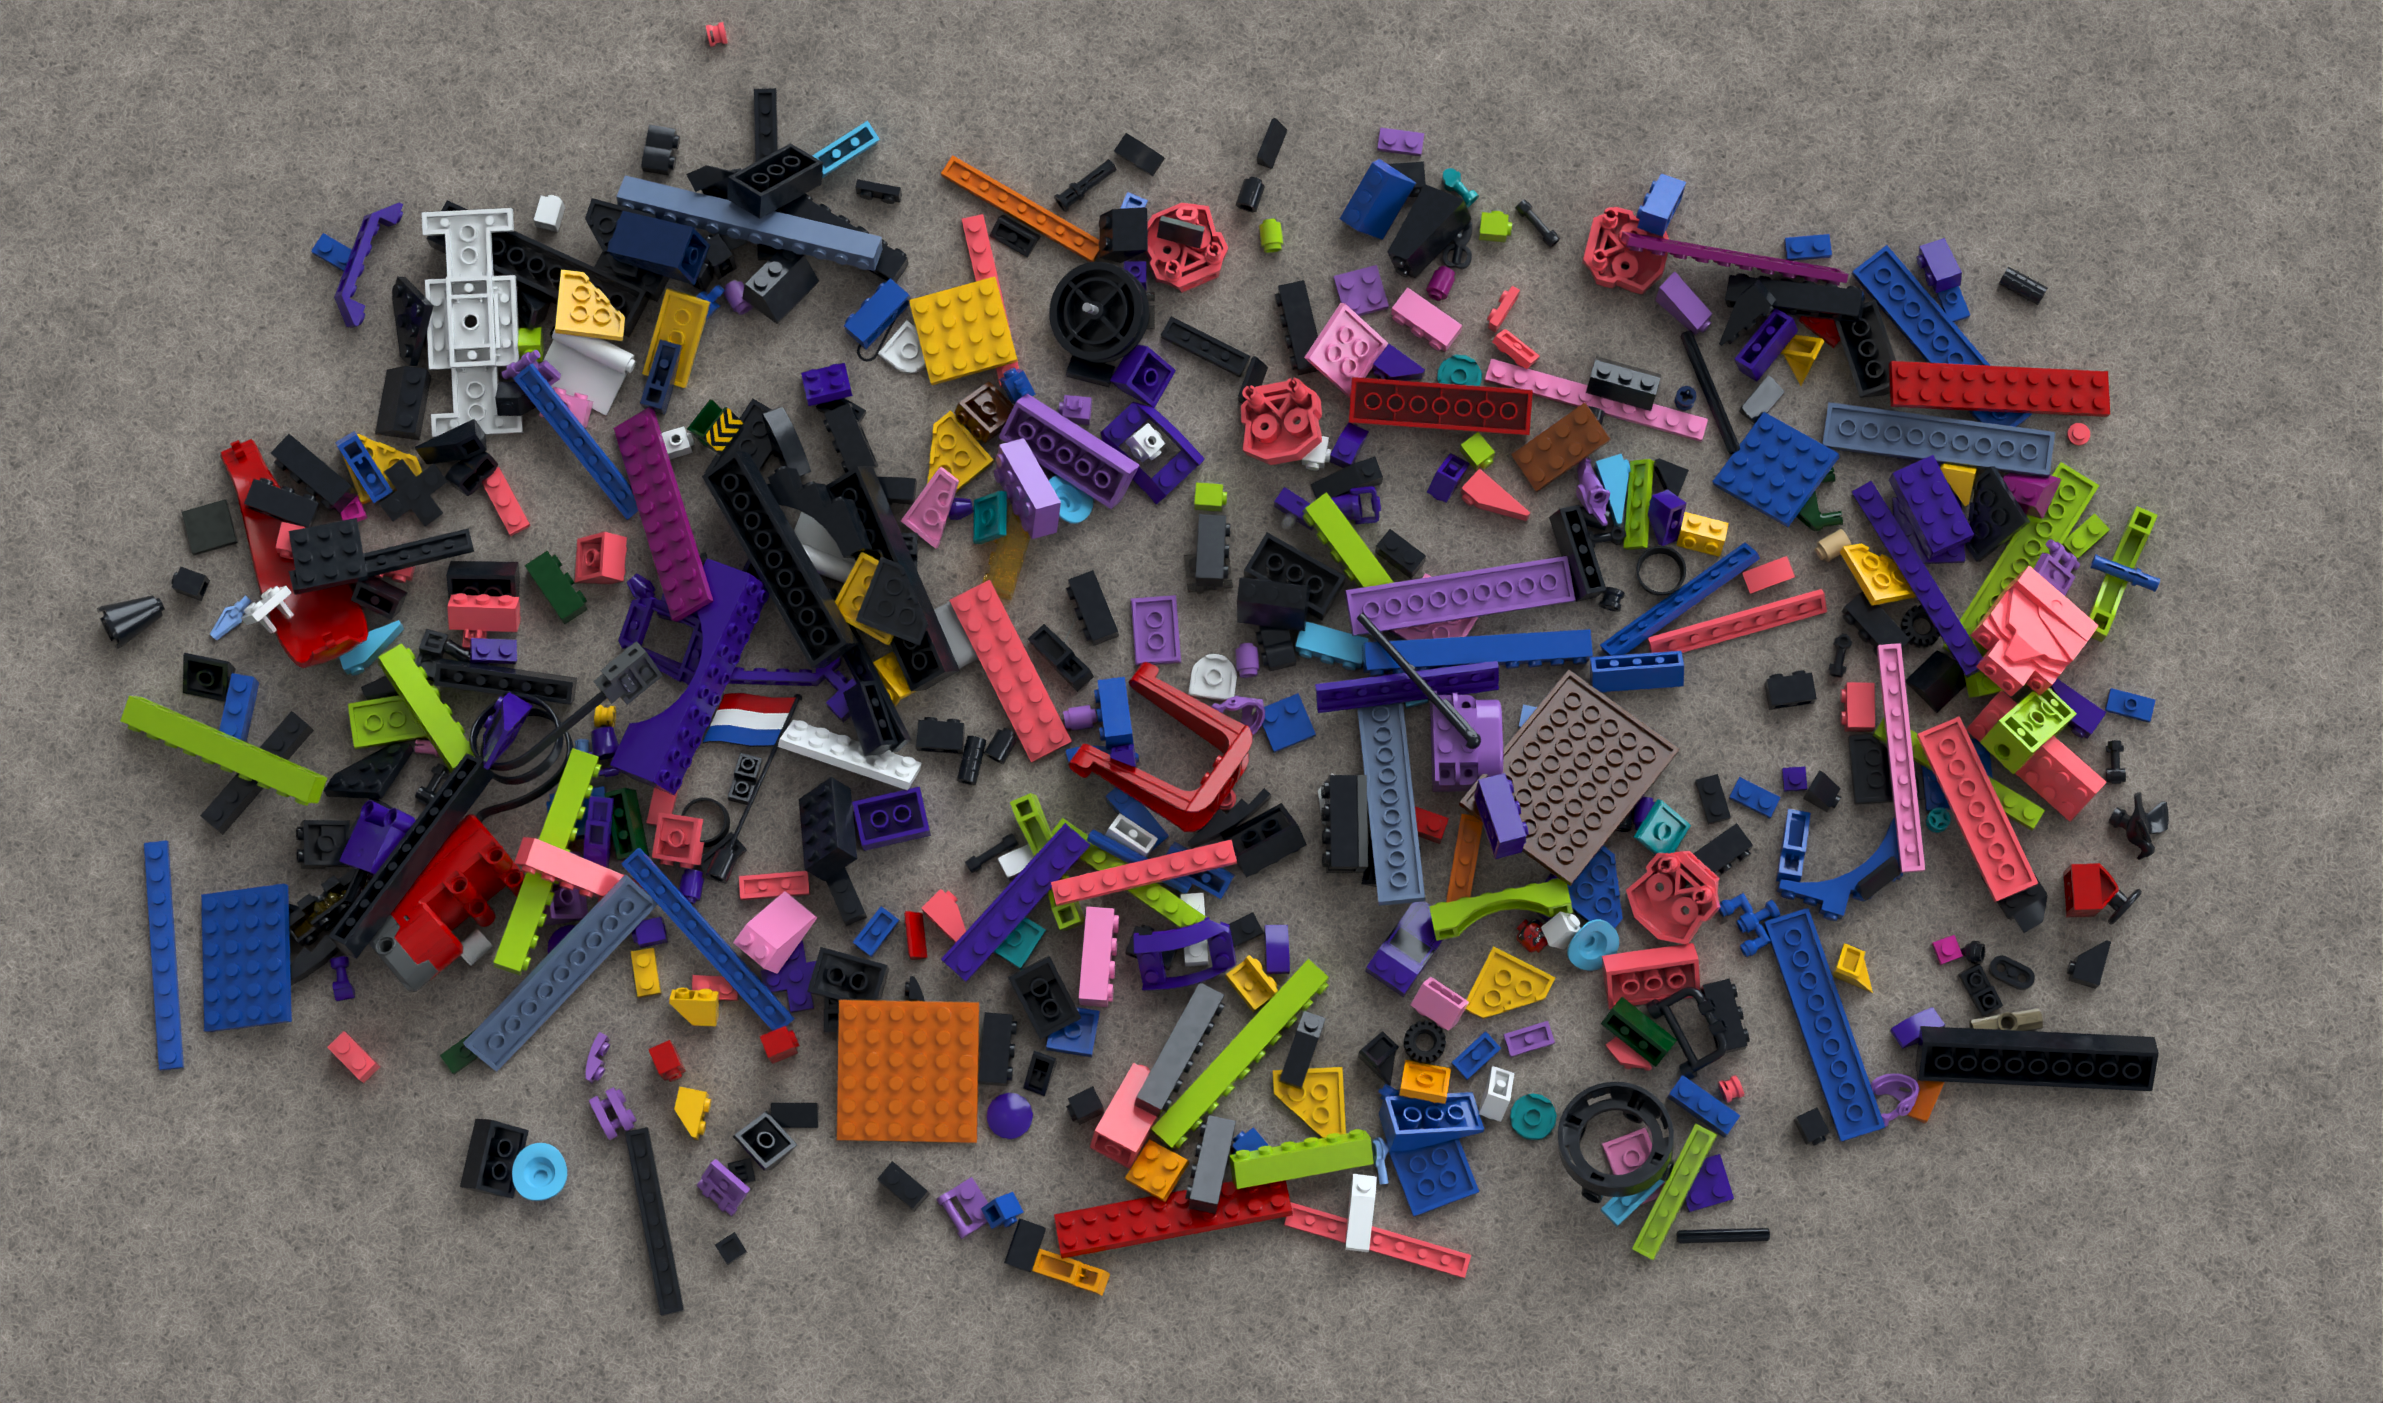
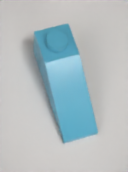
(1613, 476)
(368, 651)

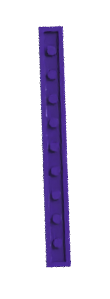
(1918, 578)

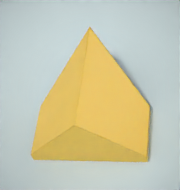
(1801, 354)
(1960, 479)
(1852, 968)

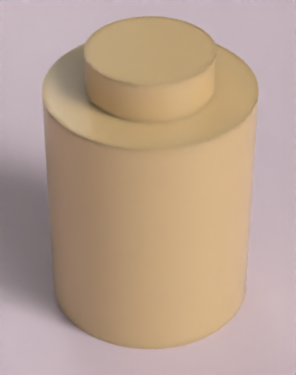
(1830, 546)

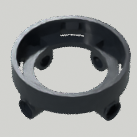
(1637, 1106)

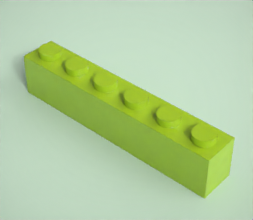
(1344, 543)
(425, 705)
(1301, 1158)

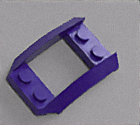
(1174, 471)
(635, 629)
(1150, 960)

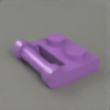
(972, 1202)

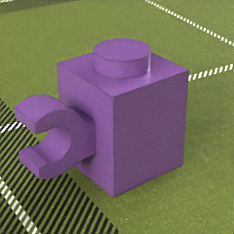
(1076, 409)

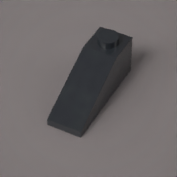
(1357, 475)
(1302, 1049)

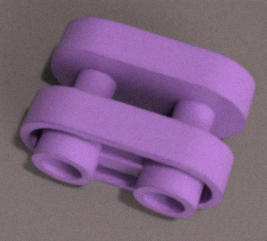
(625, 1117)

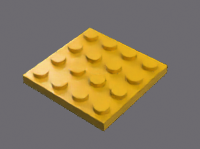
(963, 330)

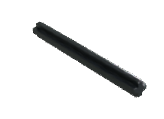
(1710, 392)

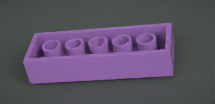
(1070, 451)

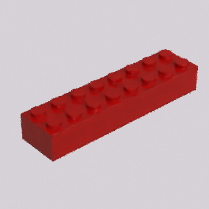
(1440, 406)

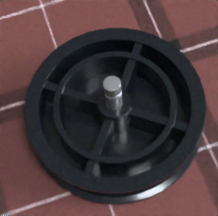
(1099, 312)

